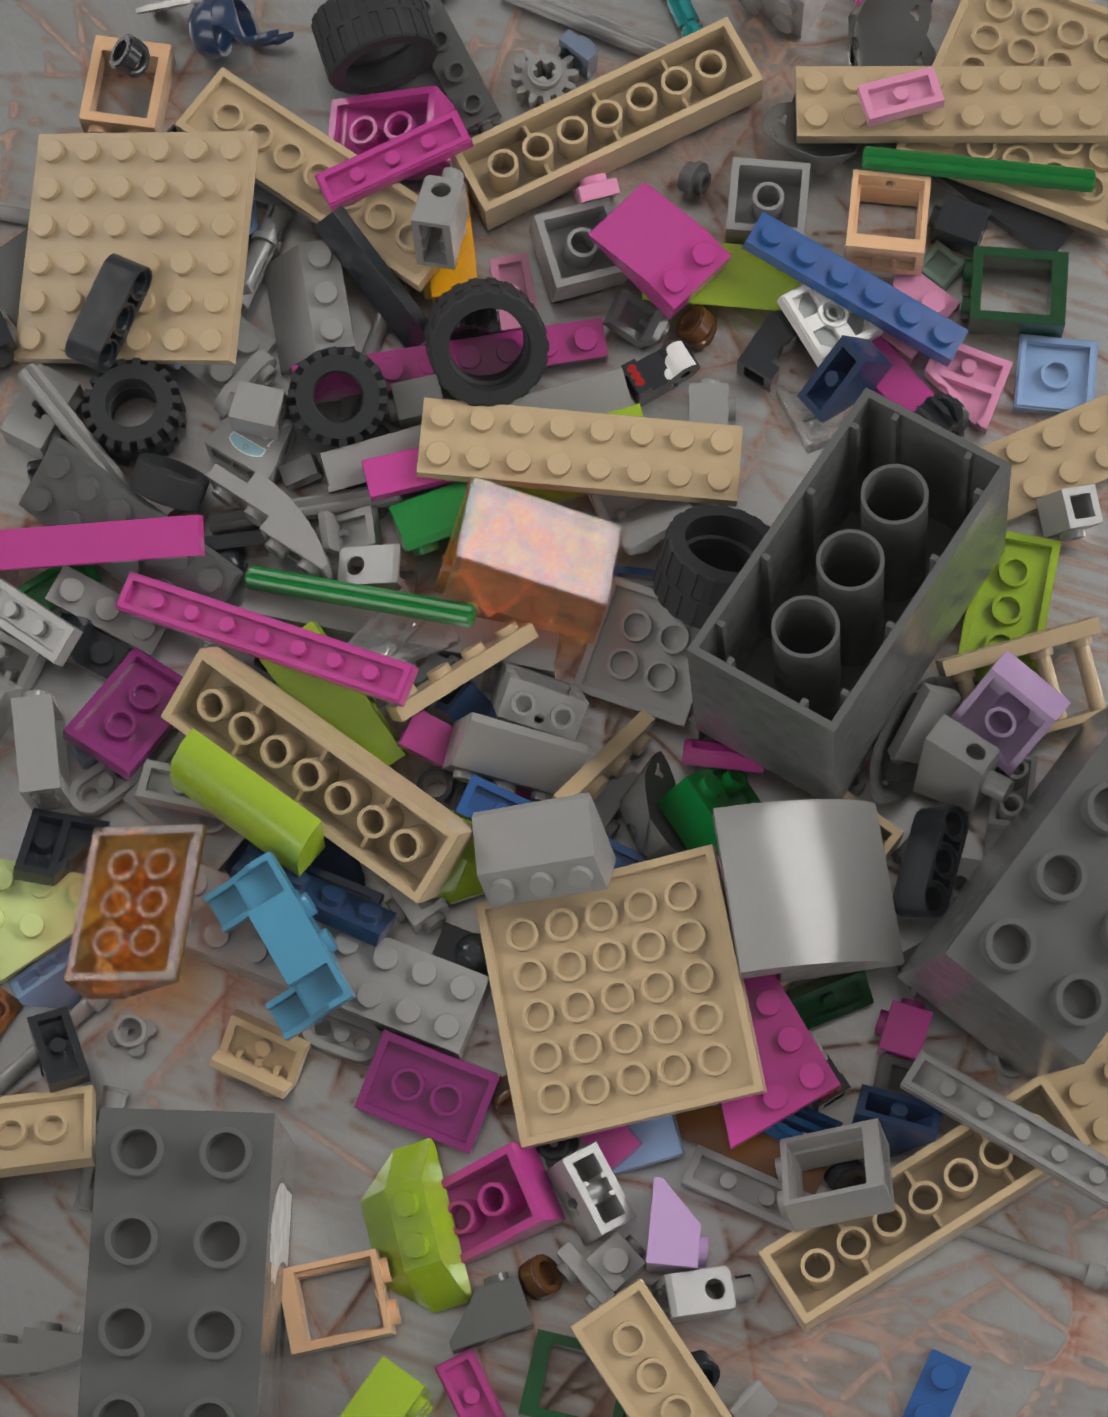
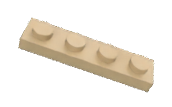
(475, 660)
(611, 758)

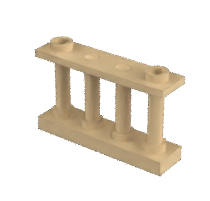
(1039, 647)

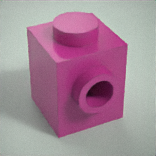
(903, 1028)

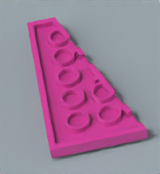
(790, 1062)

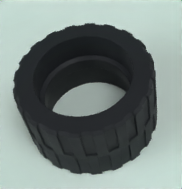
(374, 43)
(502, 386)
(702, 559)

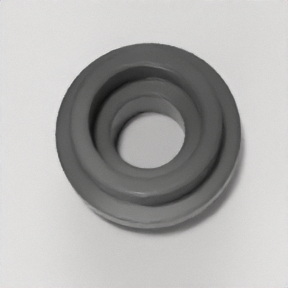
(694, 179)

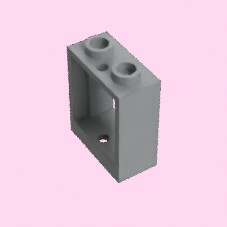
(526, 694)
(41, 751)
(832, 1147)

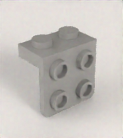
(641, 519)

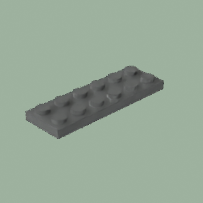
(79, 491)

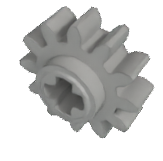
(543, 76)

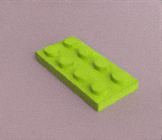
(1012, 597)

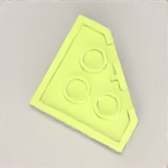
(34, 918)

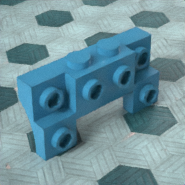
(292, 938)

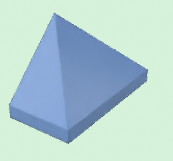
(43, 981)

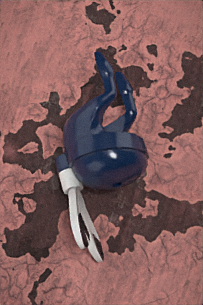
(216, 23)

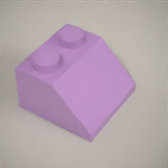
(1011, 710)
(673, 1234)

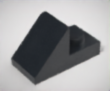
(95, 650)
(58, 1049)

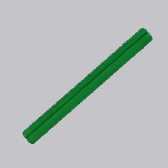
(978, 169)
(360, 596)

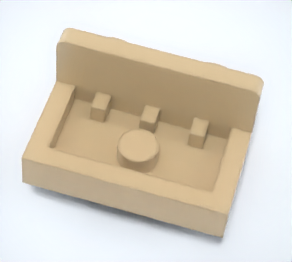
(260, 1055)

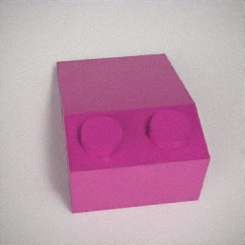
(376, 118)
(660, 249)
(501, 1201)

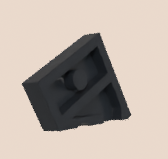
(54, 846)

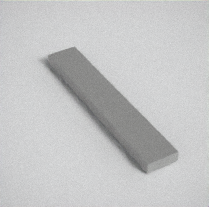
(1009, 1126)

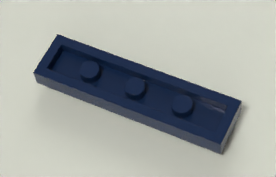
(336, 906)

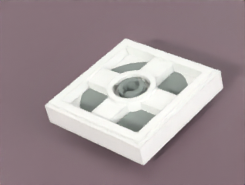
(822, 321)

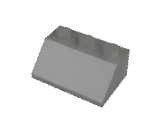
(308, 303)
(512, 756)
(541, 850)

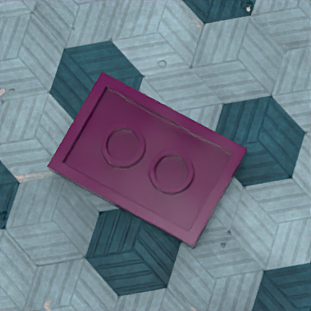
(124, 717)
(427, 1091)

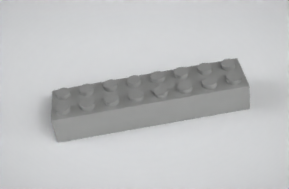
(393, 983)

